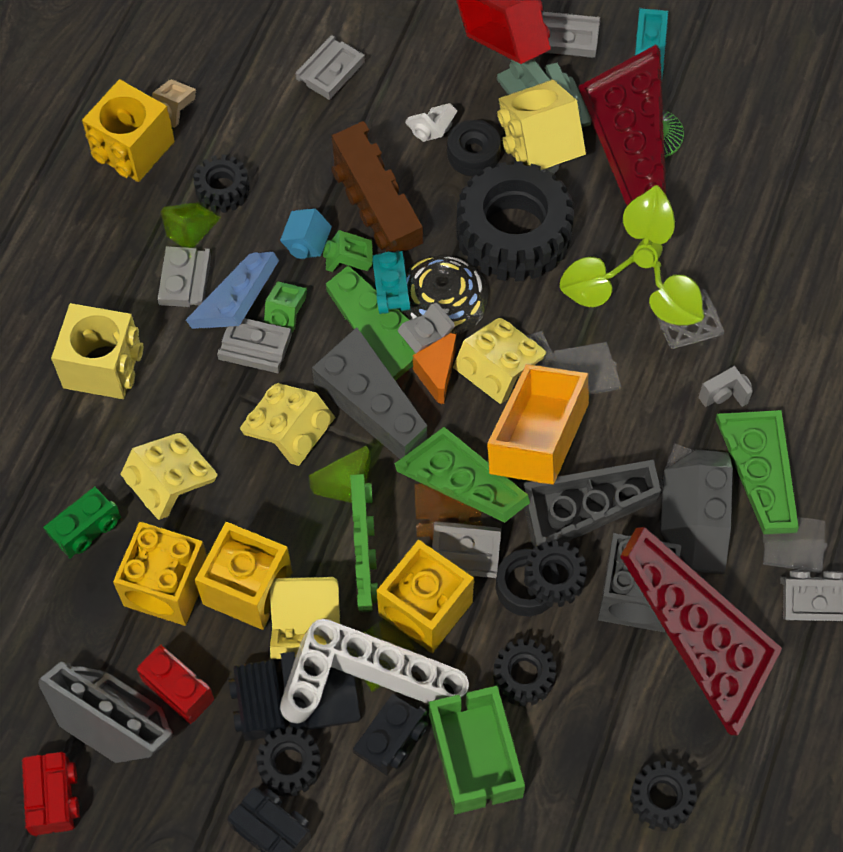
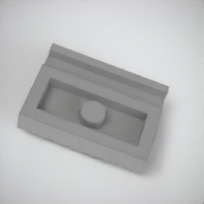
(572, 34)
(330, 67)
(184, 276)
(255, 345)
(469, 547)

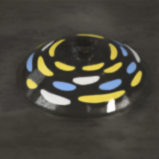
(462, 298)

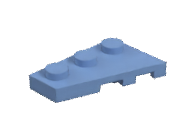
(236, 294)

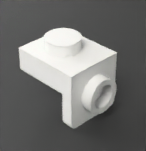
(433, 124)

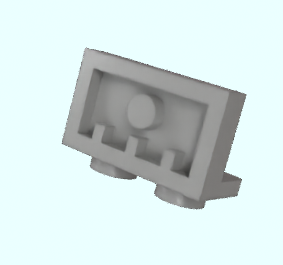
(813, 596)

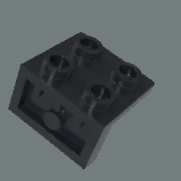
(337, 703)

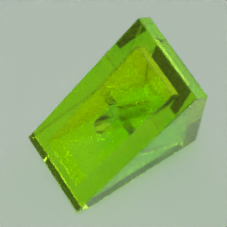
(187, 223)
(335, 479)

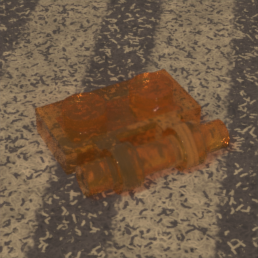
(434, 505)

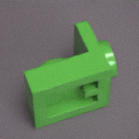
(348, 250)
(284, 305)

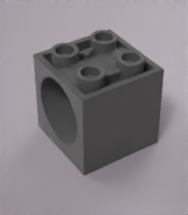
(621, 597)

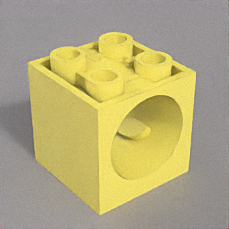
(541, 125)
(86, 330)

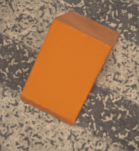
(435, 364)

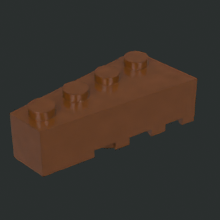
(374, 190)

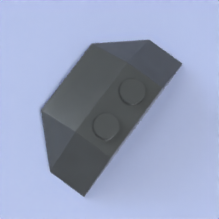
(699, 509)
(105, 712)

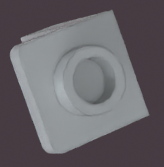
(426, 328)
(724, 385)

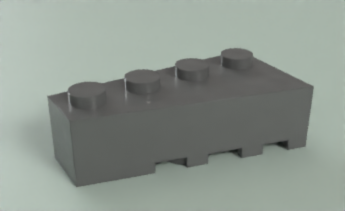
(369, 394)
(588, 501)

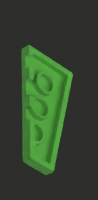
(359, 306)
(762, 462)
(461, 473)
(365, 558)

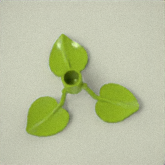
(653, 219)

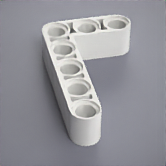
(365, 666)

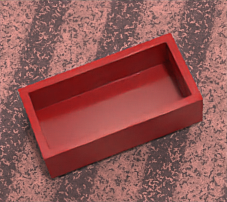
(507, 26)

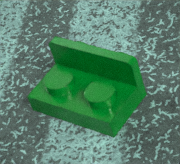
(83, 522)

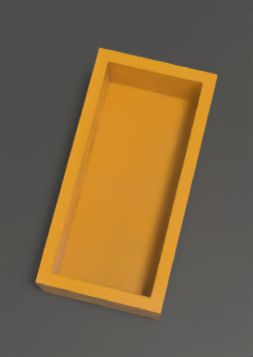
(538, 424)

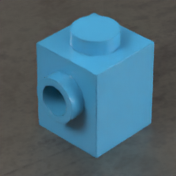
(306, 233)

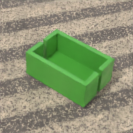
(476, 750)

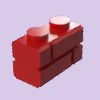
(175, 684)
(49, 793)

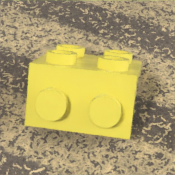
(496, 358)
(289, 419)
(164, 471)
(296, 606)

